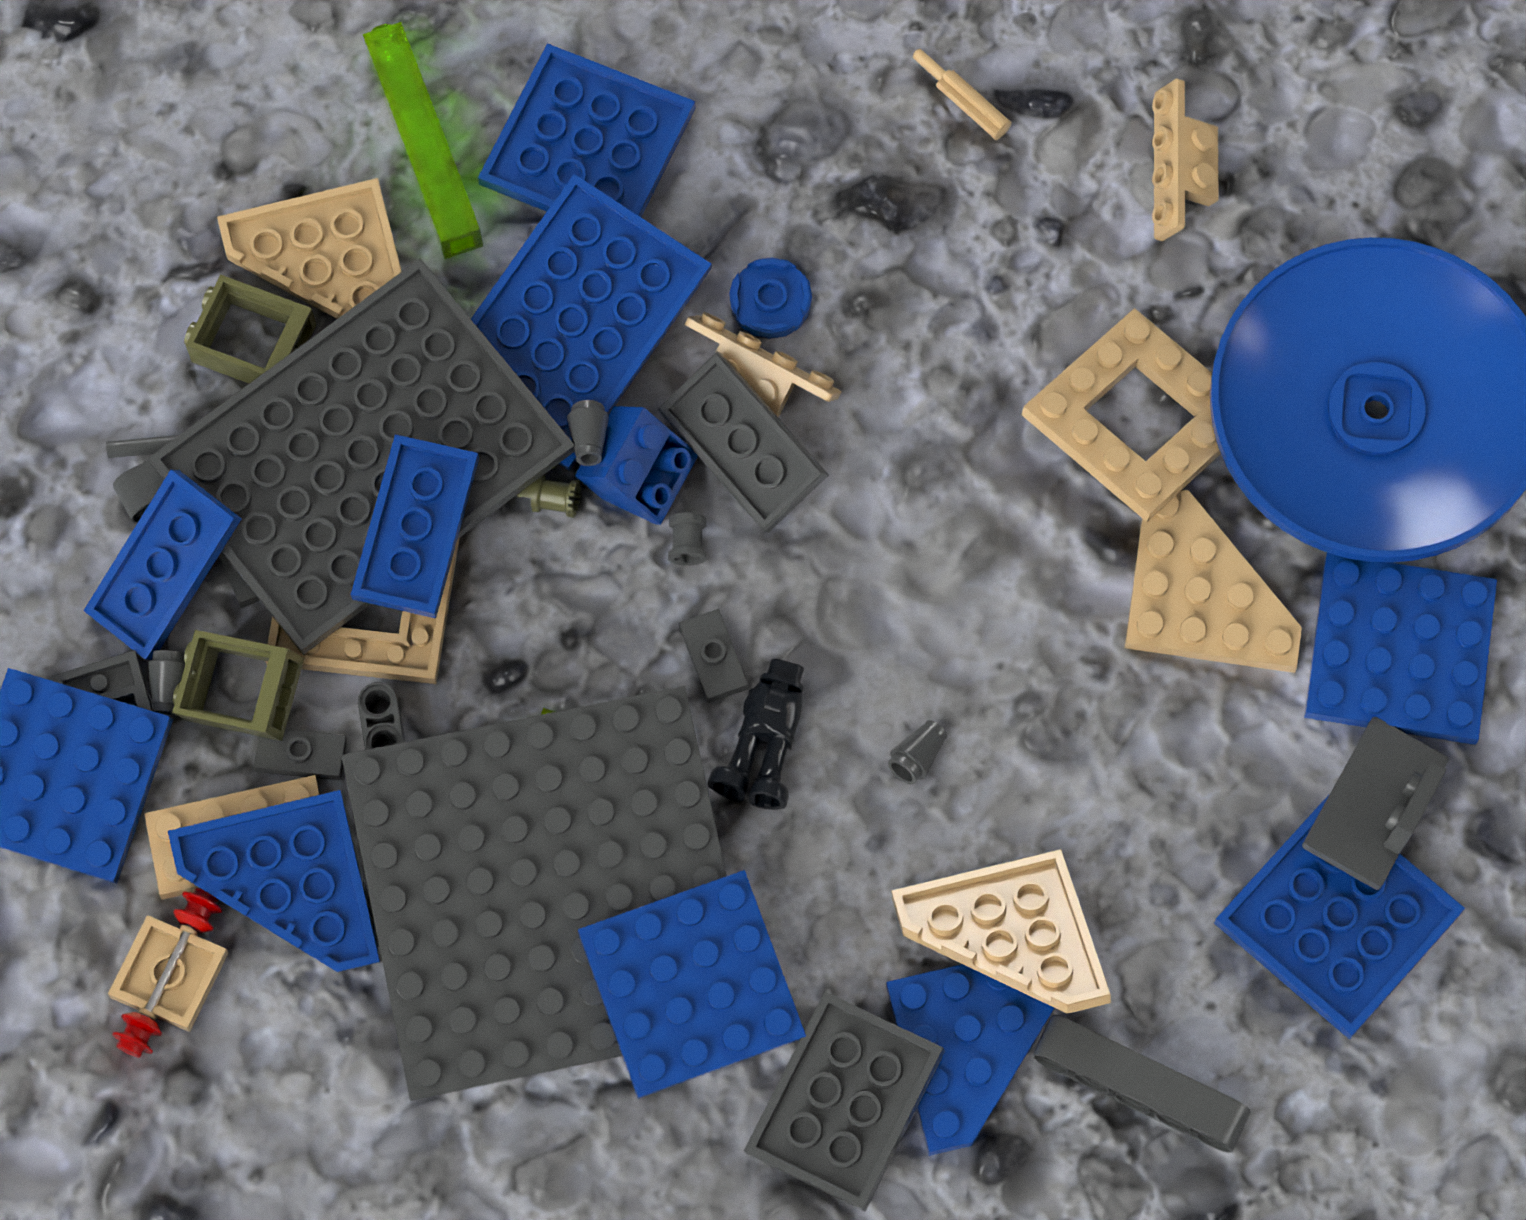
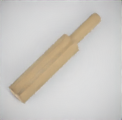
(965, 97)

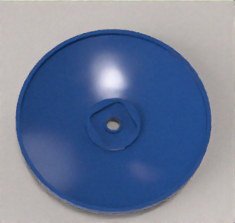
(1391, 329)

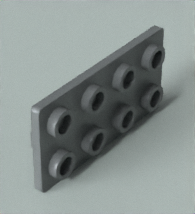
(1376, 803)

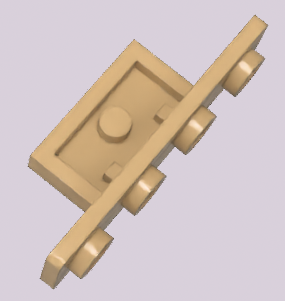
(1182, 160)
(766, 373)

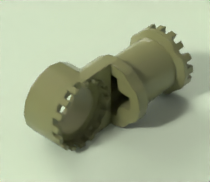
(553, 496)

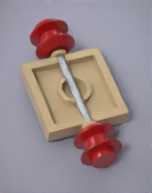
(168, 973)

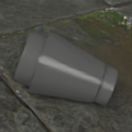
(588, 431)
(164, 675)
(916, 754)

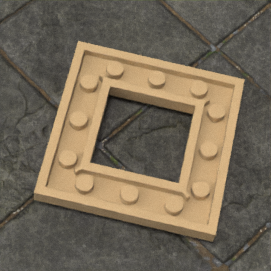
(1063, 415)
(403, 656)

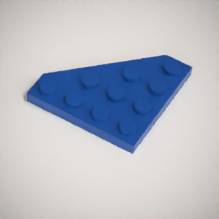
(288, 872)
(985, 1039)

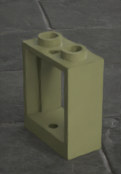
(215, 305)
(274, 696)

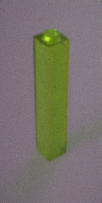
(422, 140)

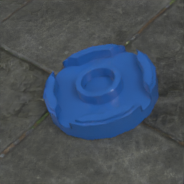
(770, 298)

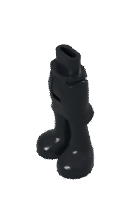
(771, 718)

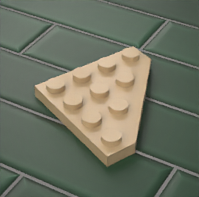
(317, 246)
(1203, 597)
(1012, 925)

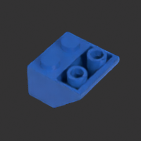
(639, 464)

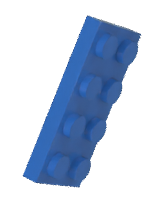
(415, 526)
(162, 564)

